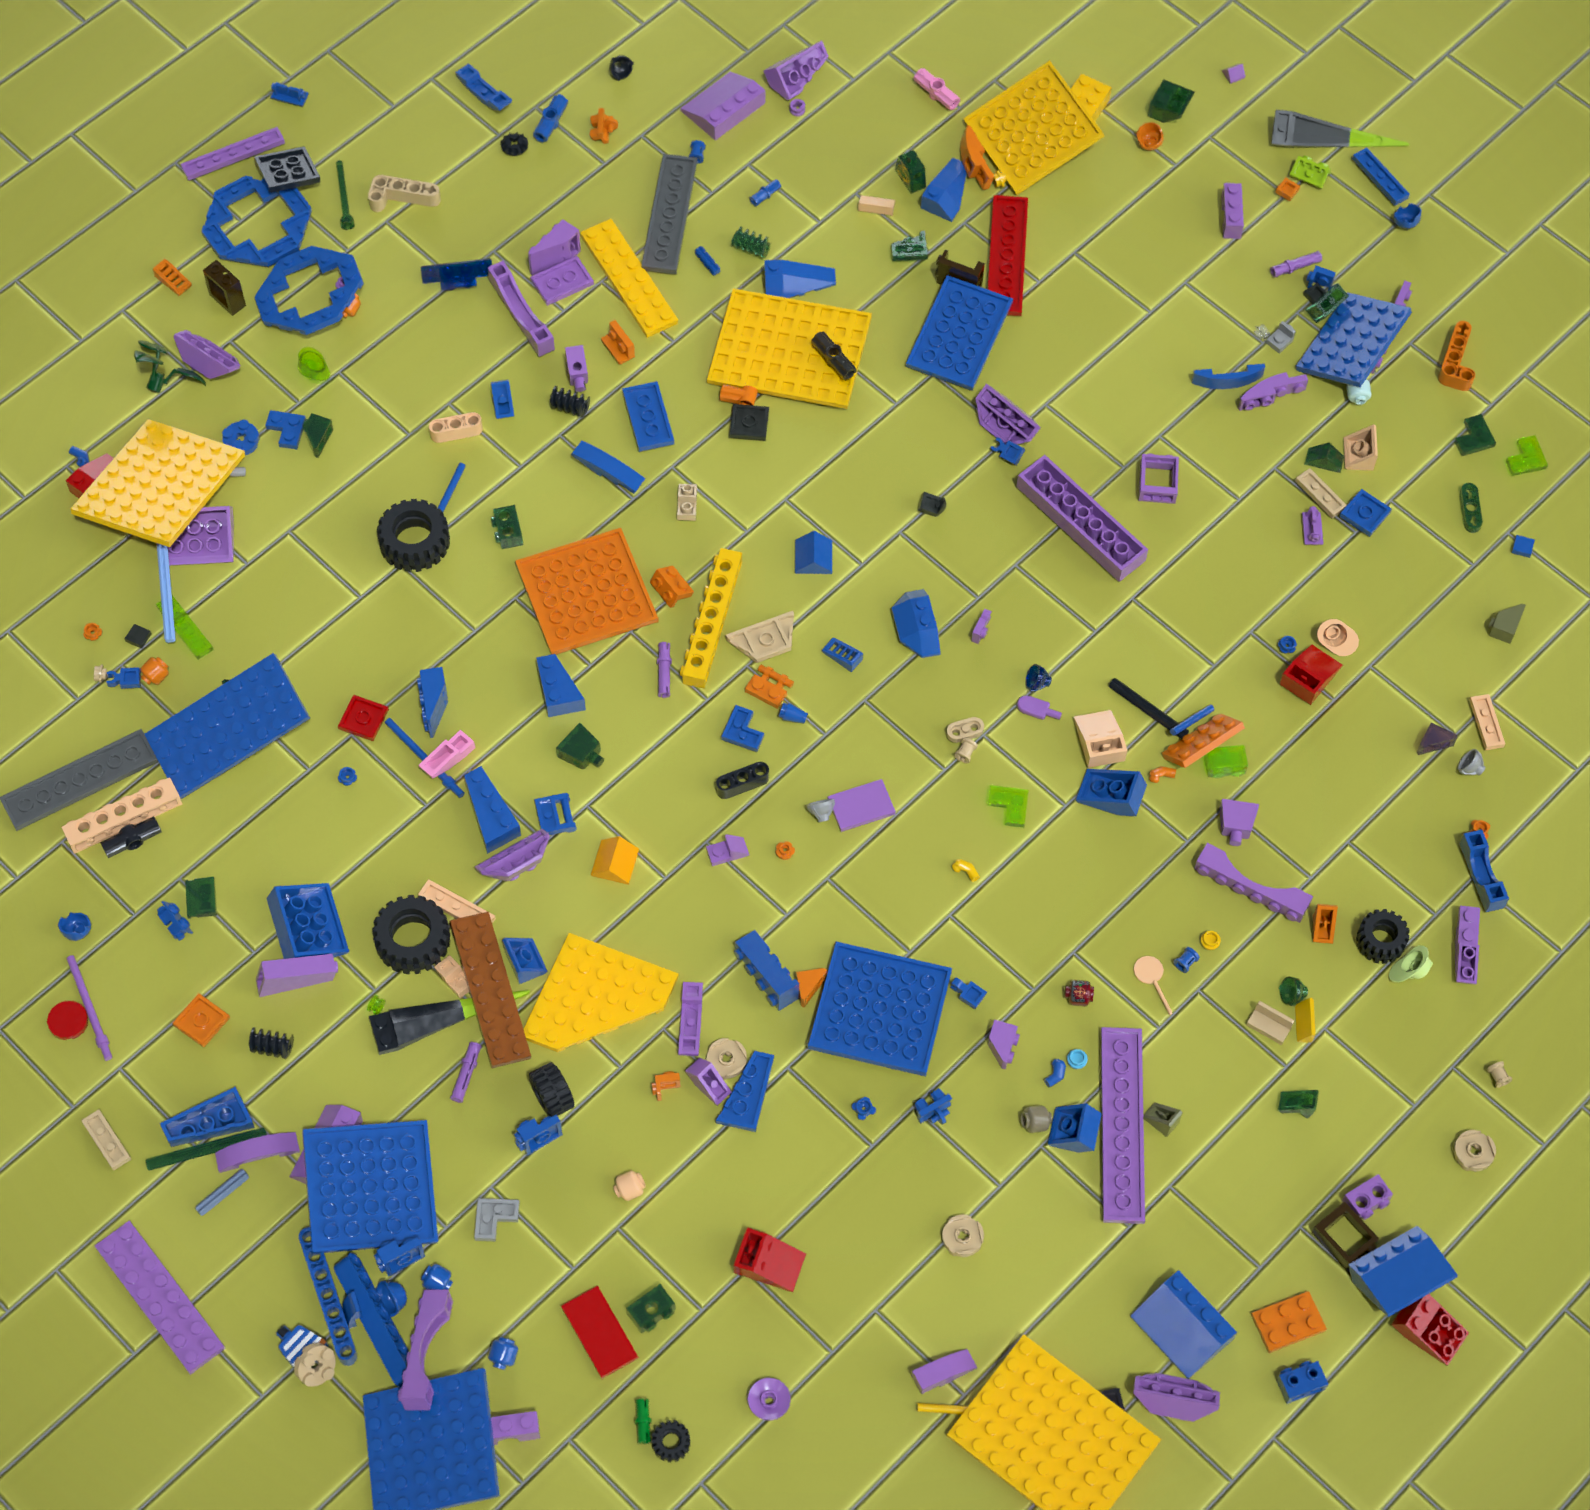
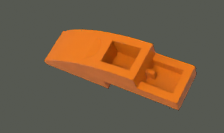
(972, 159)

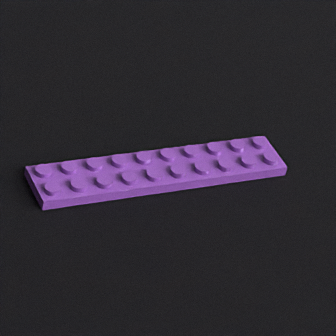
(1122, 1126)

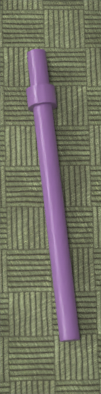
(101, 1039)

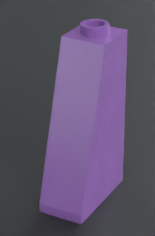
(294, 973)

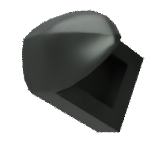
(932, 504)

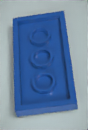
(648, 416)

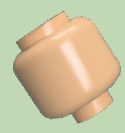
(629, 1185)

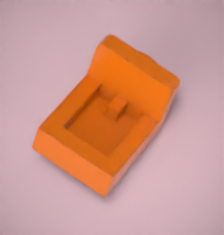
(665, 1081)

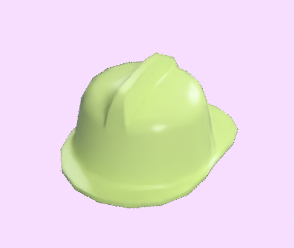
(1412, 966)

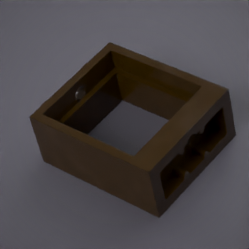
(224, 287)
(1330, 1244)

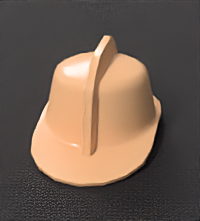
(1338, 637)

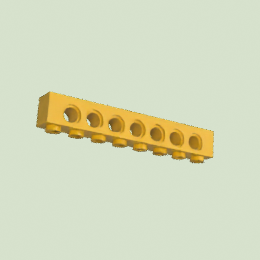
(699, 675)

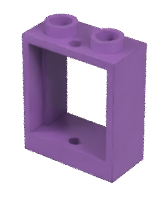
(1159, 493)

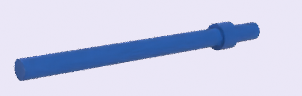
(447, 780)

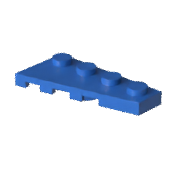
(746, 1101)

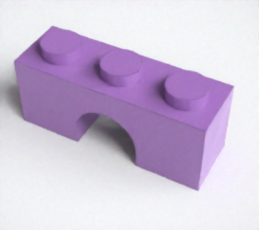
(1233, 210)
(518, 1426)

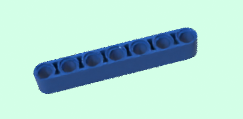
(330, 1305)
(375, 1316)

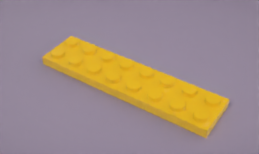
(629, 278)

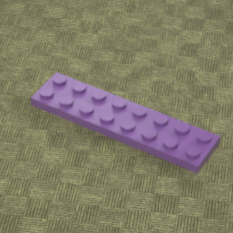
(160, 1297)

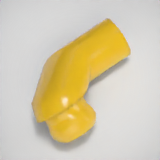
(967, 867)

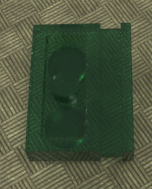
(201, 897)

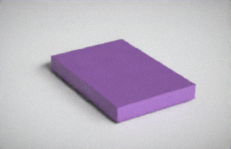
(562, 280)
(862, 805)

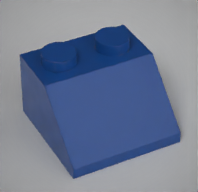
(1075, 1128)

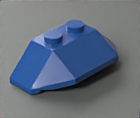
(917, 623)

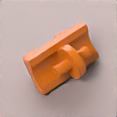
(604, 124)

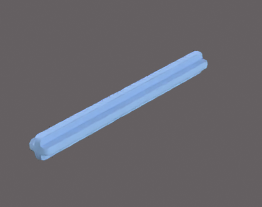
(166, 595)

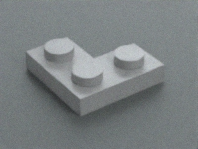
(493, 1211)

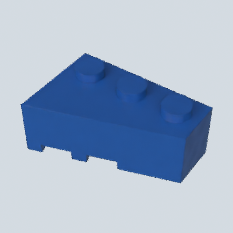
(558, 688)

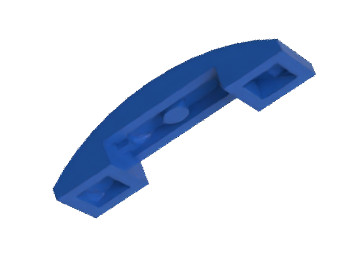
(481, 89)
(1228, 380)

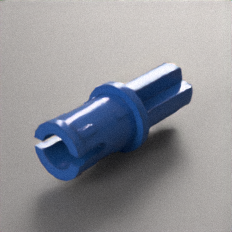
(765, 192)

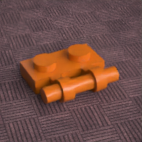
(767, 691)

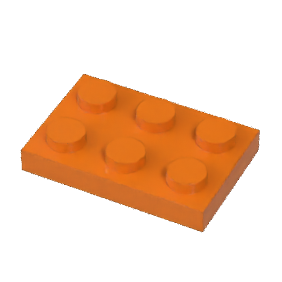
(1288, 1322)

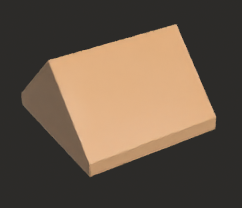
(1361, 449)

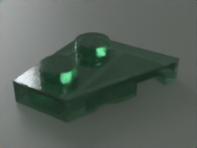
(910, 248)

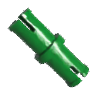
(643, 1421)

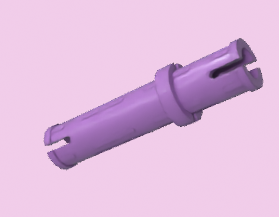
(1298, 263)
(664, 669)
(468, 1065)

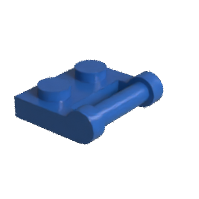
(549, 817)

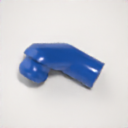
(82, 456)
(1058, 1073)

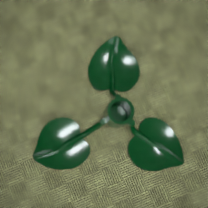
(157, 378)

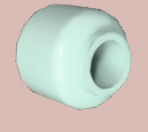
(1359, 394)

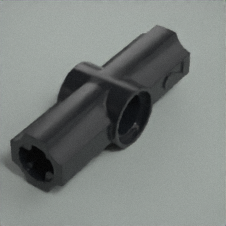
(131, 837)

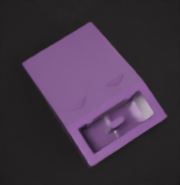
(555, 247)

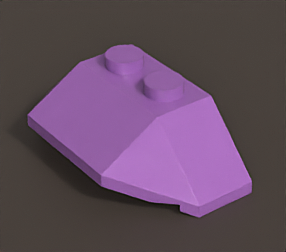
(204, 355)
(1004, 418)
(517, 858)
(1176, 1396)

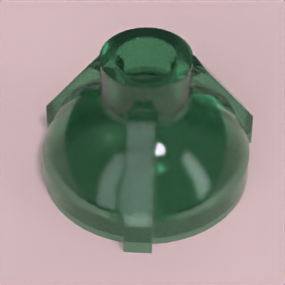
(1292, 991)

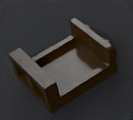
(958, 271)

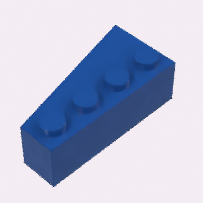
(767, 970)
(210, 1119)

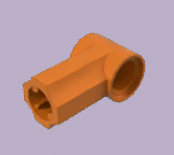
(743, 396)

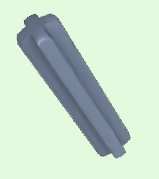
(222, 1192)

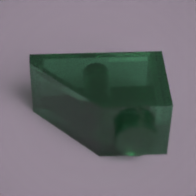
(317, 432)

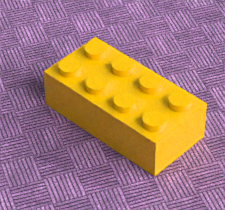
(1092, 95)

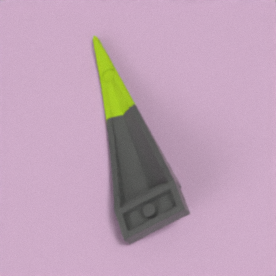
(1303, 131)

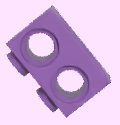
(1364, 1194)

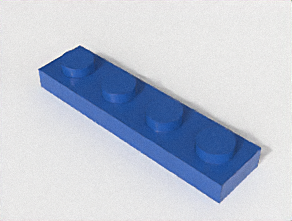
(1380, 176)

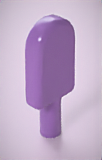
(1036, 708)

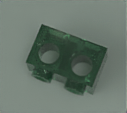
(509, 526)

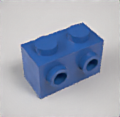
(1301, 1381)

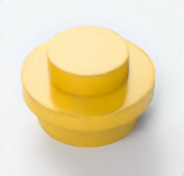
(999, 179)
(1210, 940)

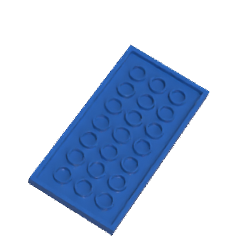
(227, 725)

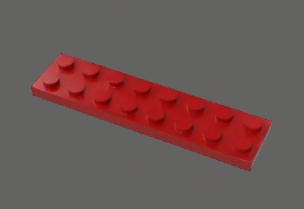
(1008, 249)

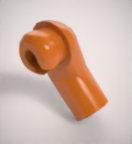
(1161, 771)

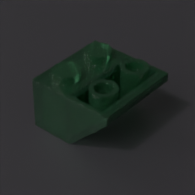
(1169, 102)

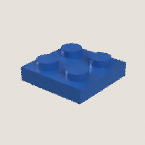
(1365, 512)

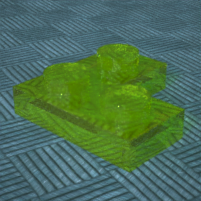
(1530, 459)
(1014, 800)

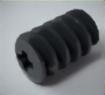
(569, 403)
(269, 1044)

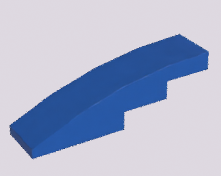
(607, 465)

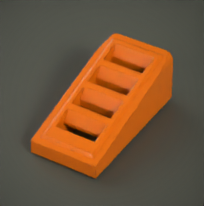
(165, 268)

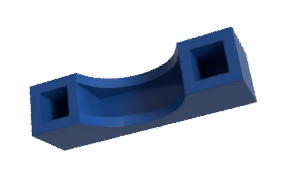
(1476, 853)

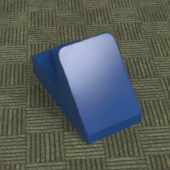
(502, 399)

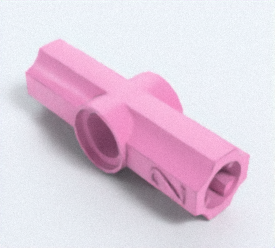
(936, 89)

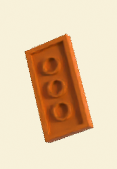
(1203, 740)

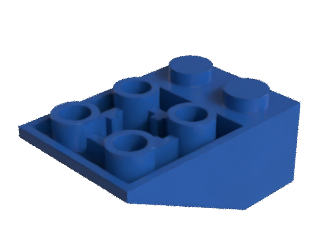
(432, 697)

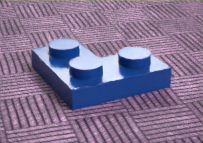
(289, 424)
(739, 733)

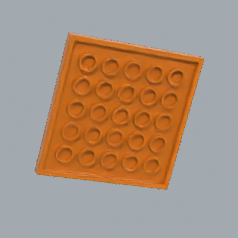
(586, 591)

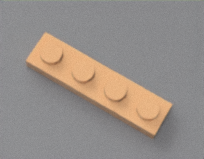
(450, 902)

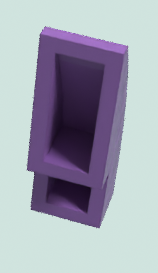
(943, 1370)

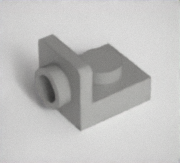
(1281, 337)

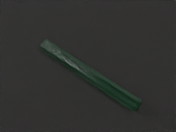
(201, 1149)

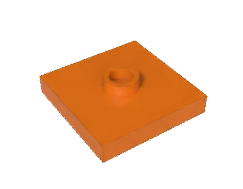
(201, 1020)

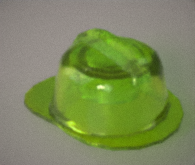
(312, 364)

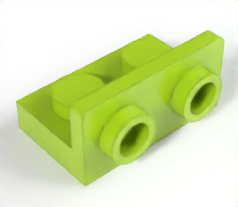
(1310, 171)

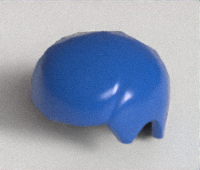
(1408, 217)
(75, 926)

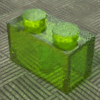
(1226, 761)

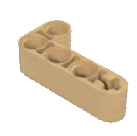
(402, 190)

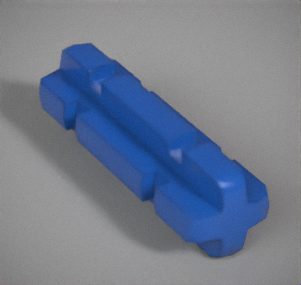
(707, 260)

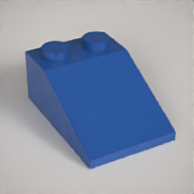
(1112, 791)

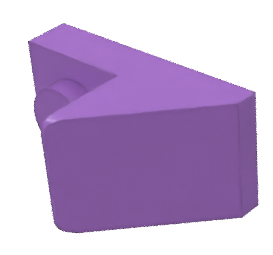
(728, 850)

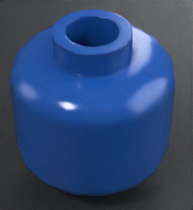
(436, 1278)
(503, 1353)

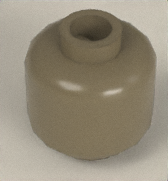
(1036, 1119)

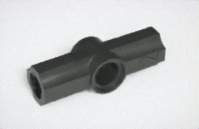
(839, 362)

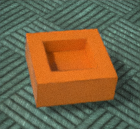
(1287, 189)

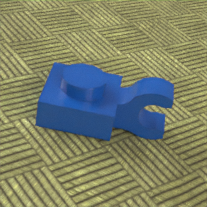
(970, 994)

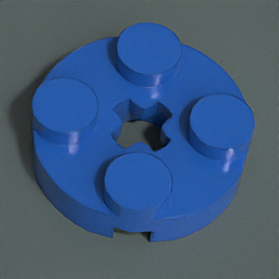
(238, 429)

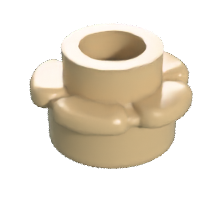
(100, 673)

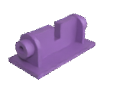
(1312, 527)

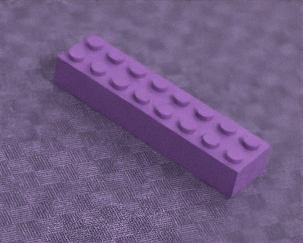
(1082, 518)

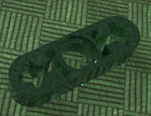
(1467, 514)

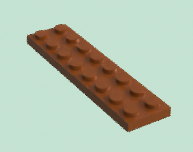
(490, 990)

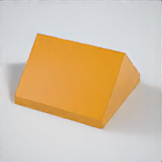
(615, 860)

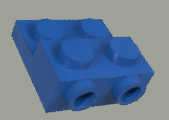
(532, 1136)
(394, 1258)

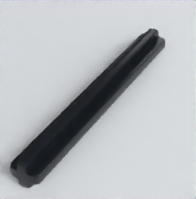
(1145, 706)

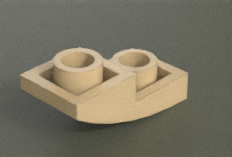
(687, 502)

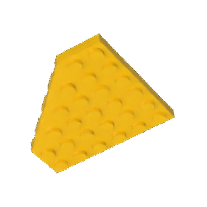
(595, 993)

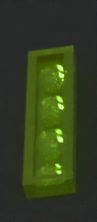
(188, 631)

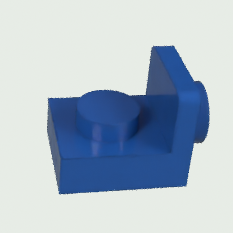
(1321, 276)

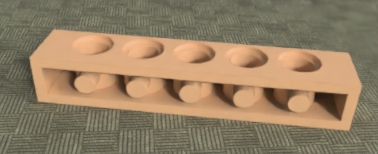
(133, 815)

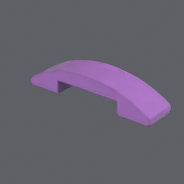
(690, 1019)
(256, 1149)

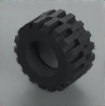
(1380, 950)
(551, 1089)

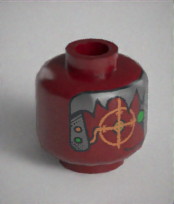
(1079, 993)

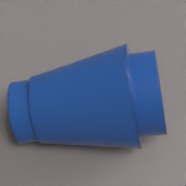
(792, 713)

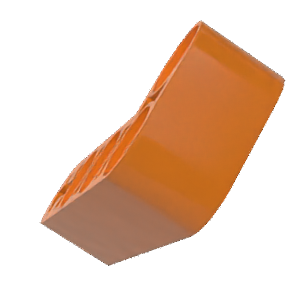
(1452, 373)

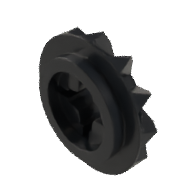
(515, 149)

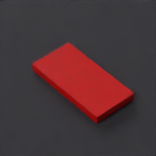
(599, 1332)

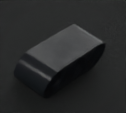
(736, 787)

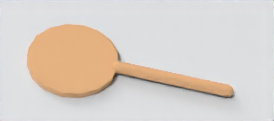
(1149, 971)

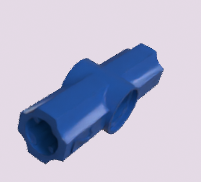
(550, 118)

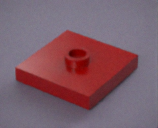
(363, 717)

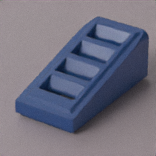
(843, 661)

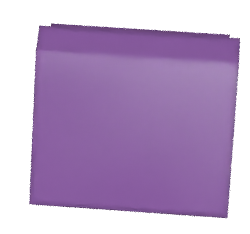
(1234, 73)

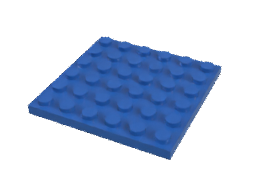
(880, 1008)
(369, 1186)
(434, 1454)

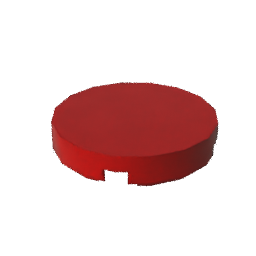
(67, 1020)

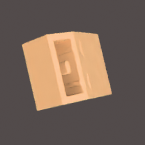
(1100, 738)

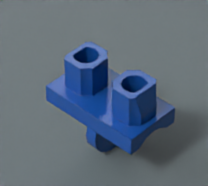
(936, 1110)

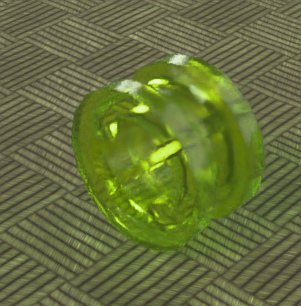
(376, 1005)

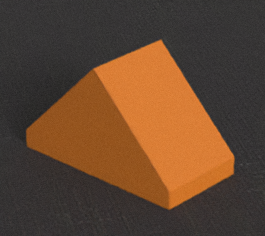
(1324, 923)
(809, 983)

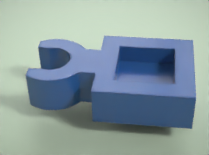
(1010, 451)
(126, 678)

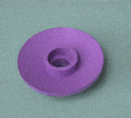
(771, 1389)

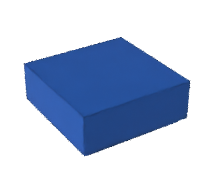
(1523, 546)

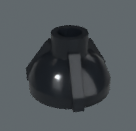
(622, 69)

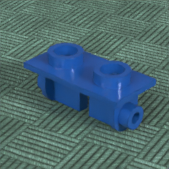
(289, 94)
(170, 913)

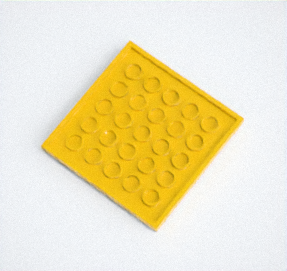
(1034, 127)

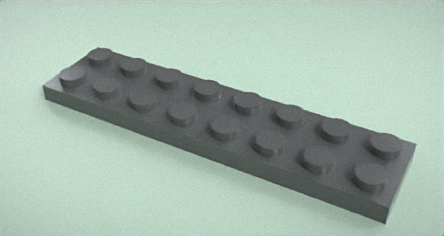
(669, 214)
(78, 779)

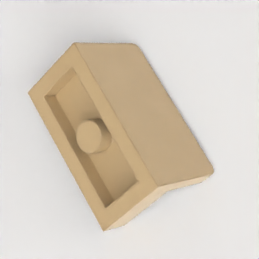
(1270, 1023)

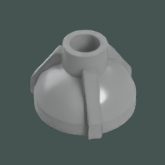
(1471, 763)
(821, 809)

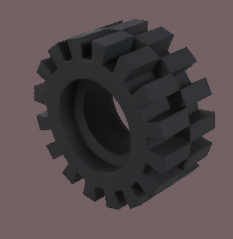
(671, 1428)

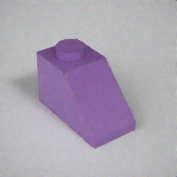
(708, 1080)

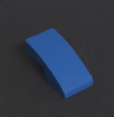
(351, 1310)

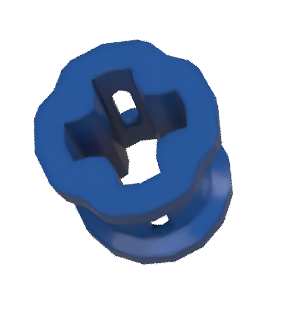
(697, 148)
(1186, 959)

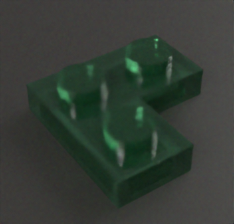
(1479, 436)

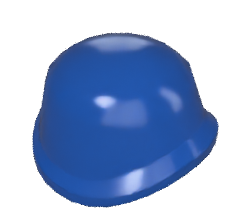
(392, 1296)

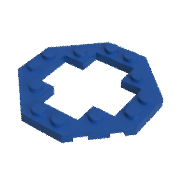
(246, 251)
(277, 282)

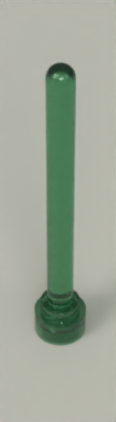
(346, 220)

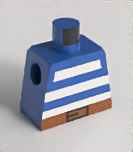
(295, 1341)

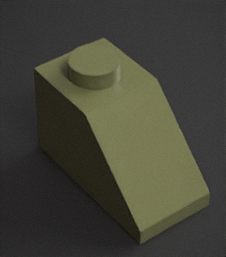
(1506, 623)

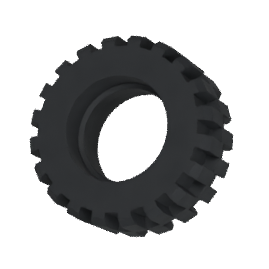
(408, 515)
(409, 911)

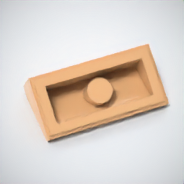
(876, 205)

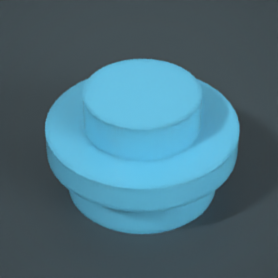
(1077, 1059)

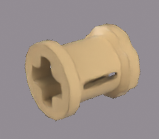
(965, 750)
(1499, 1074)

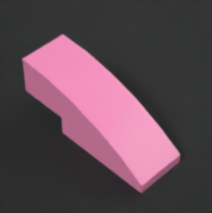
(447, 754)

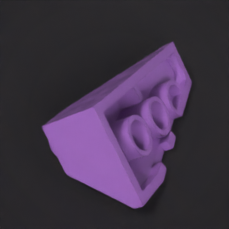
(794, 72)

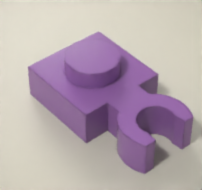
(980, 630)

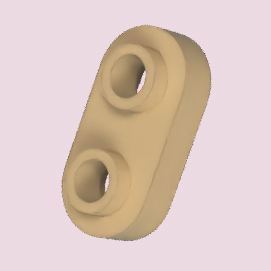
(964, 730)

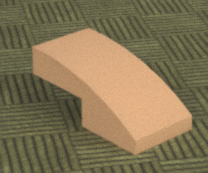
(453, 976)

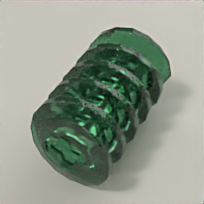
(751, 243)

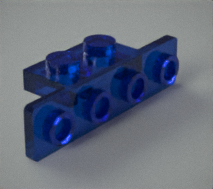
(456, 274)

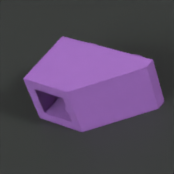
(1001, 1041)

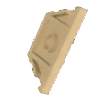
(765, 638)

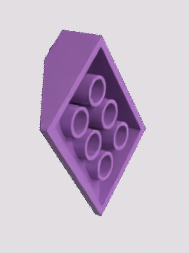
(725, 104)
(206, 538)

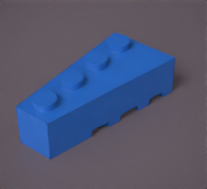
(492, 814)

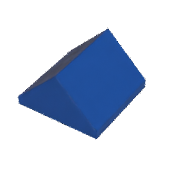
(813, 554)
(524, 958)

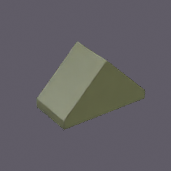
(1163, 1118)

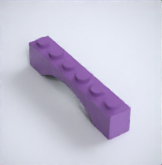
(531, 326)
(1289, 902)
(433, 1313)

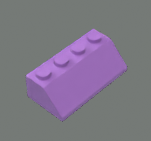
(331, 1117)

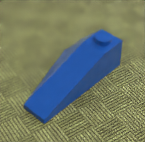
(945, 191)
(794, 278)

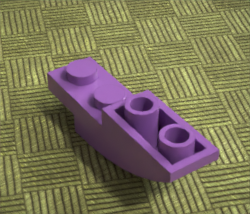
(1265, 391)
(1467, 945)

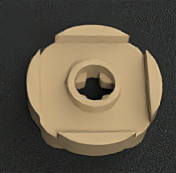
(730, 1048)
(1467, 1159)
(957, 1246)
(324, 1369)

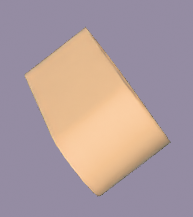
(448, 432)

